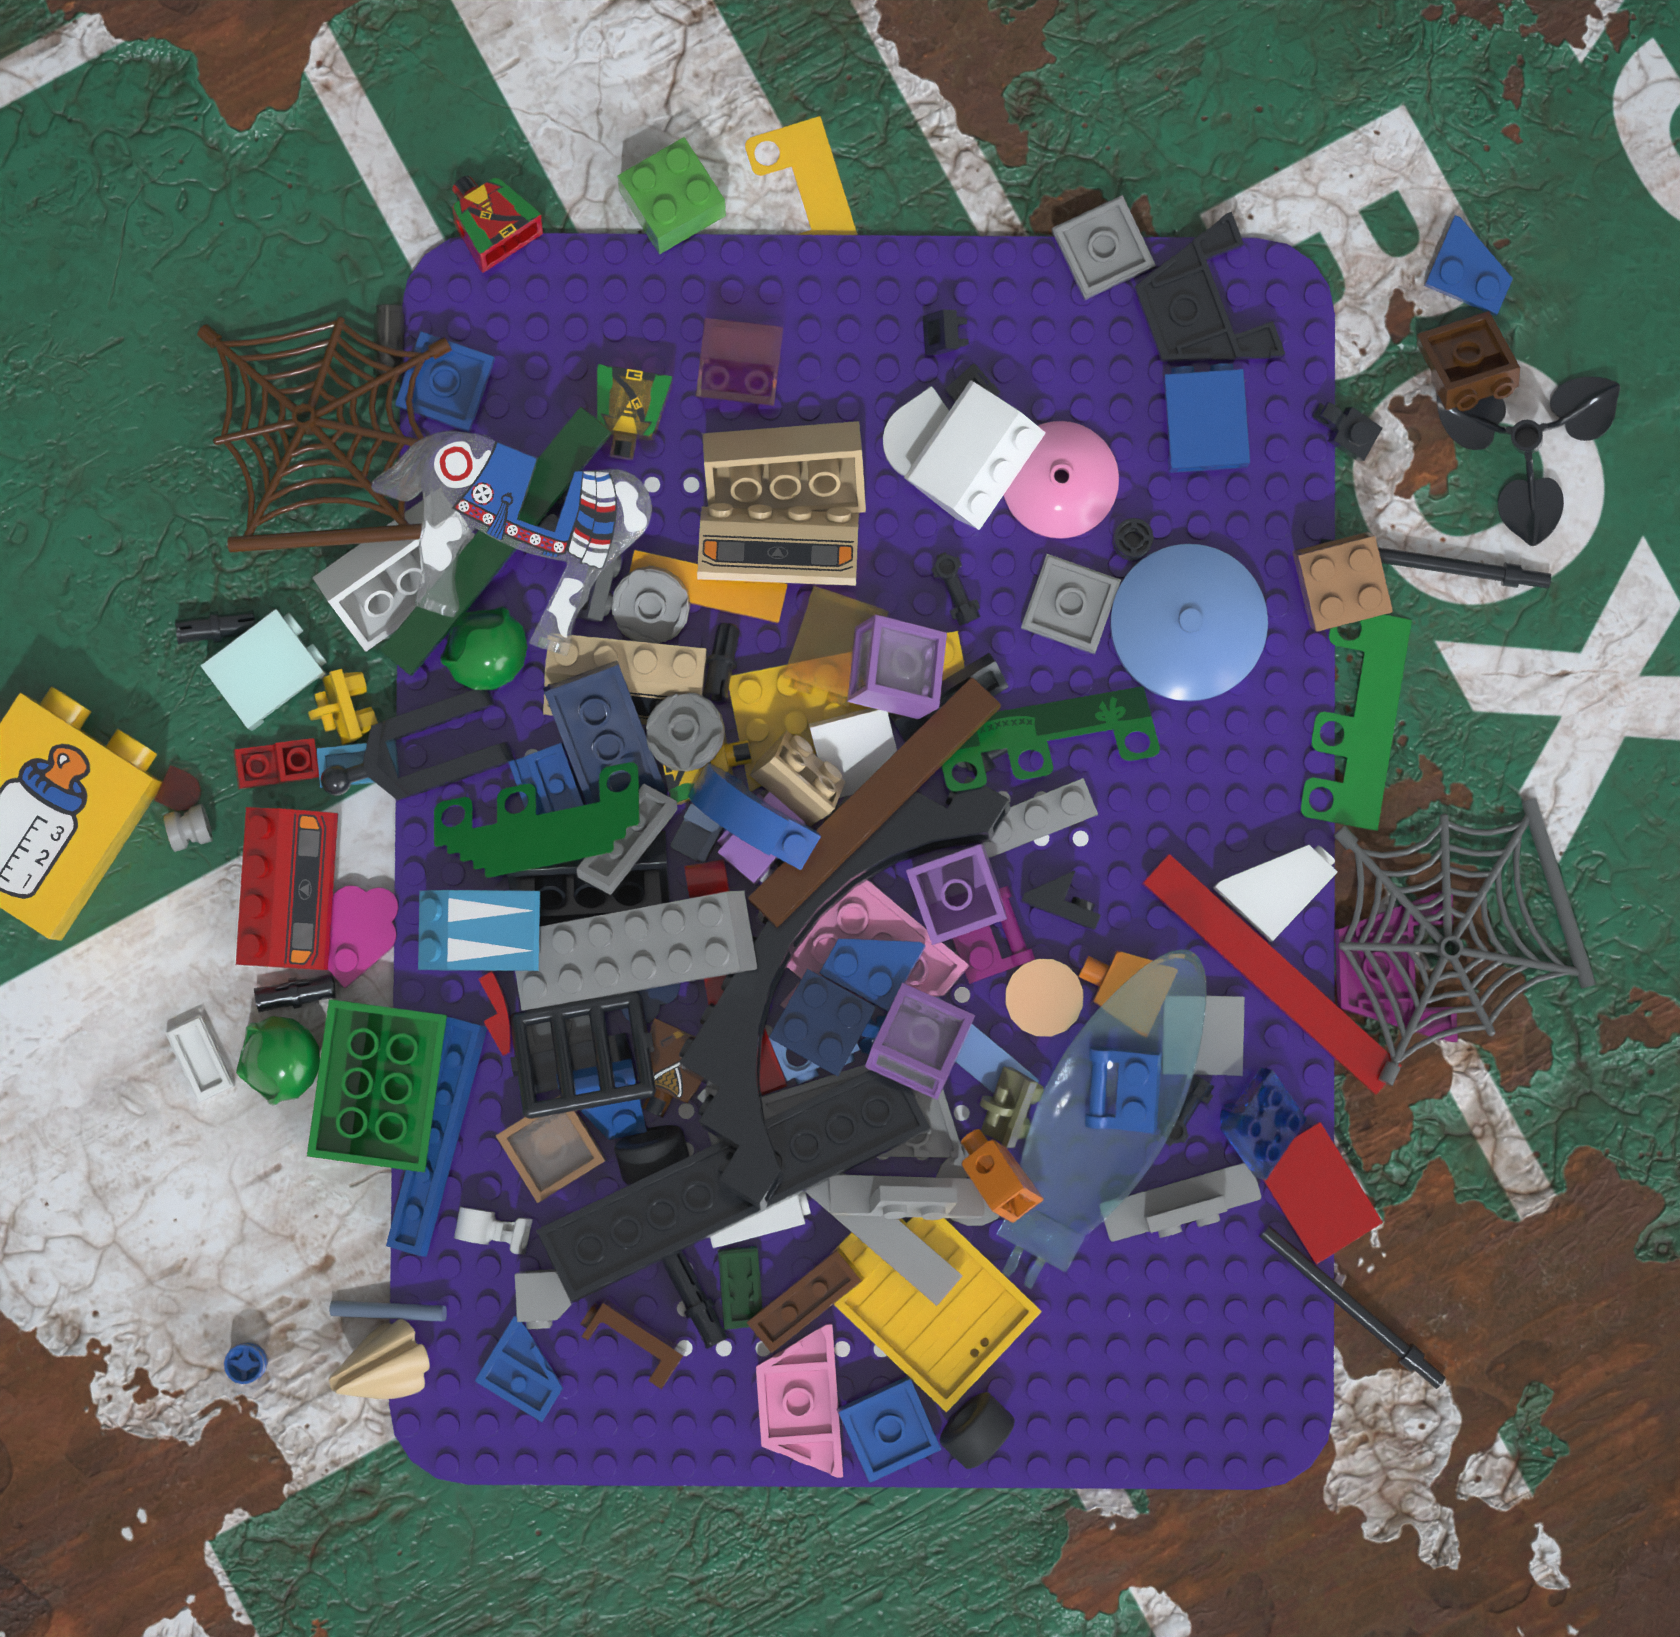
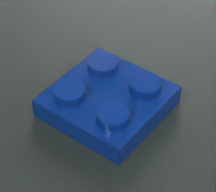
(448, 386)
(888, 1429)

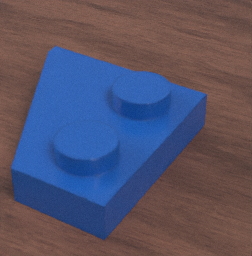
(872, 967)
(614, 1119)
(521, 1372)

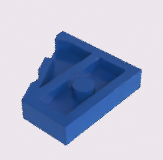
(1468, 270)

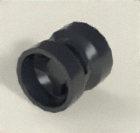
(1128, 543)

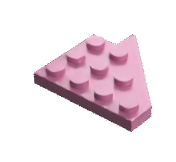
(873, 916)

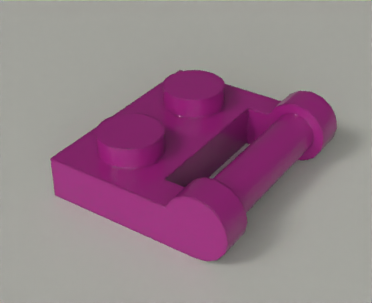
(981, 951)

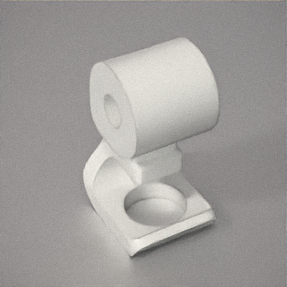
(482, 1227)

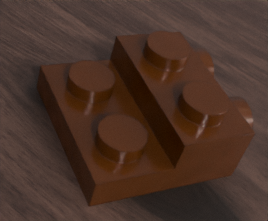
(1469, 361)

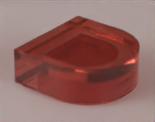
(179, 790)

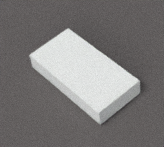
(199, 1058)

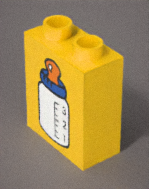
(63, 808)

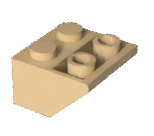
(799, 778)

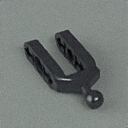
(379, 764)

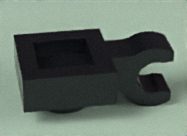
(1351, 429)

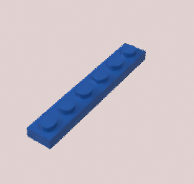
(421, 1191)

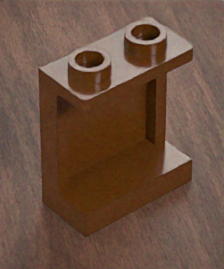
(637, 1332)

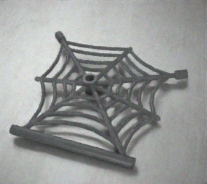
(1559, 896)

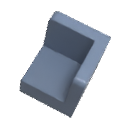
(696, 835)

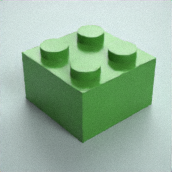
(671, 195)

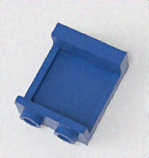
(1206, 419)

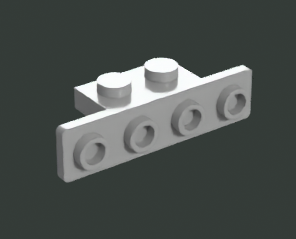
(904, 1197)
(1183, 1202)

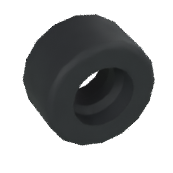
(650, 1152)
(977, 1430)

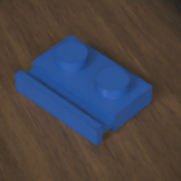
(551, 776)

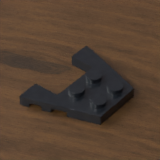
(1187, 309)

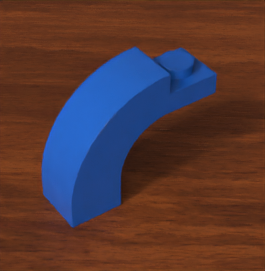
(750, 818)

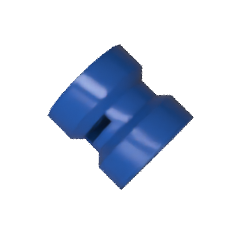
(239, 1364)

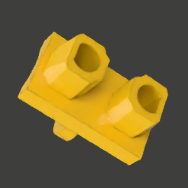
(339, 690)

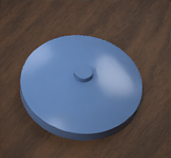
(1188, 622)

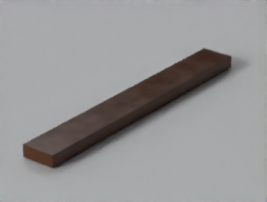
(877, 800)

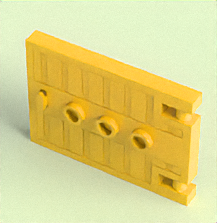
(930, 1340)

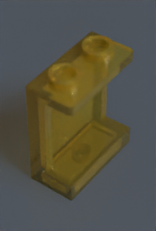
(825, 644)

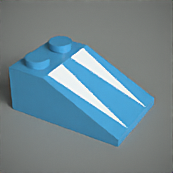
(479, 930)

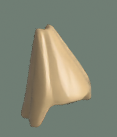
(383, 1365)

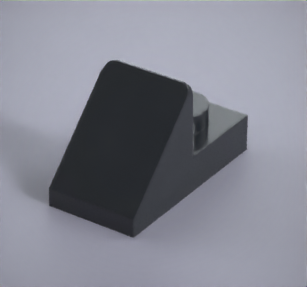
(1051, 900)

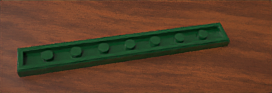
(485, 555)

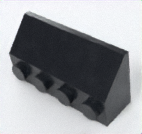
(570, 898)

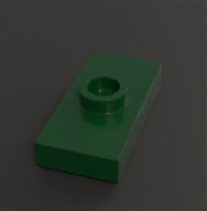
(739, 1285)

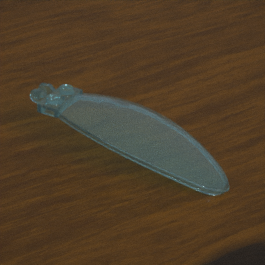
(1091, 1170)

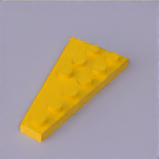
(768, 707)

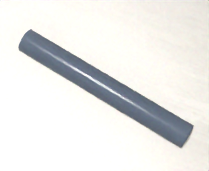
(388, 1310)

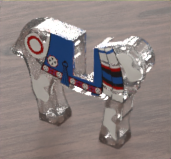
(483, 486)

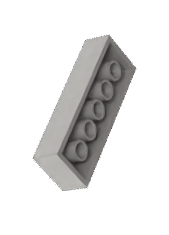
(640, 950)

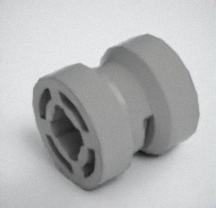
(191, 826)

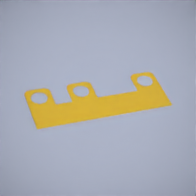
(808, 152)

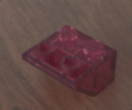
(739, 361)

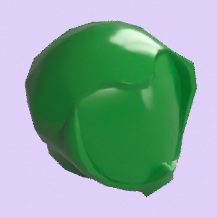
(485, 649)
(279, 1059)

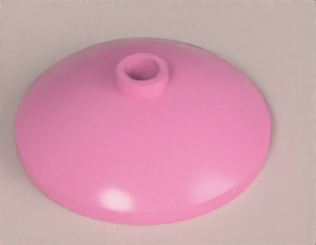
(1071, 506)

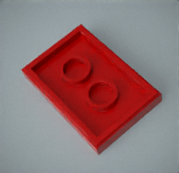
(1320, 1195)

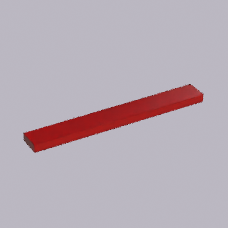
(1269, 972)

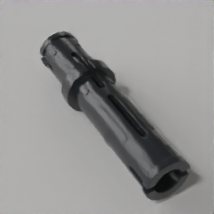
(694, 1299)

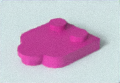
(360, 931)

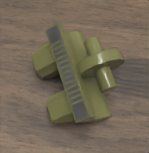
(1009, 1106)

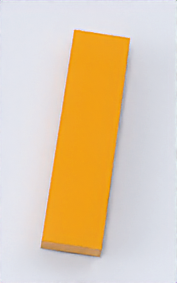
(744, 598)

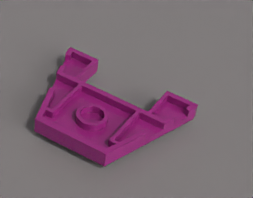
(1350, 991)

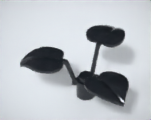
(1535, 506)

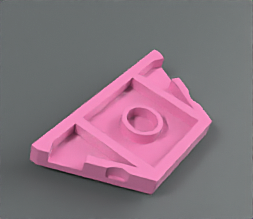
(801, 1402)

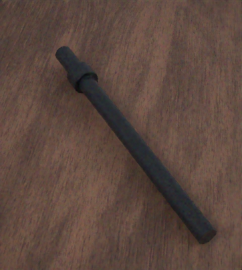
(1509, 574)
(1409, 1355)

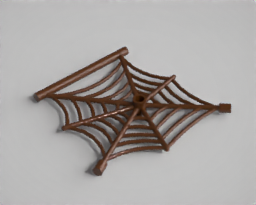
(313, 426)

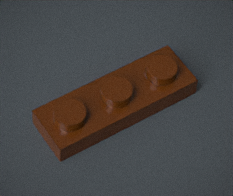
(805, 1300)

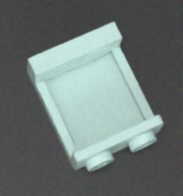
(264, 668)

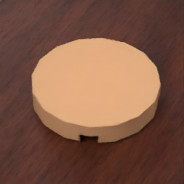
(1044, 997)

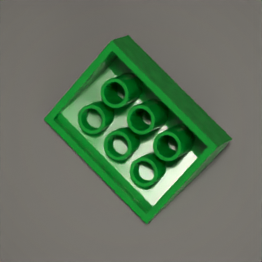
(376, 1085)

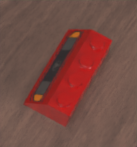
(286, 888)

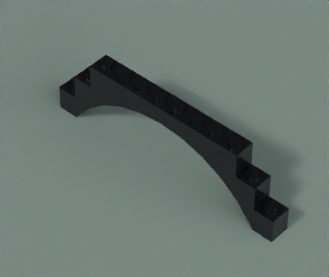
(730, 1041)

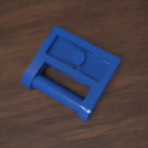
(1136, 1089)

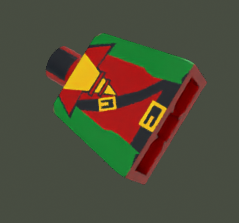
(493, 220)

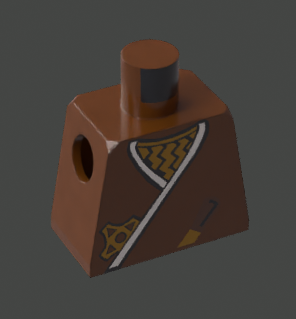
(668, 1073)

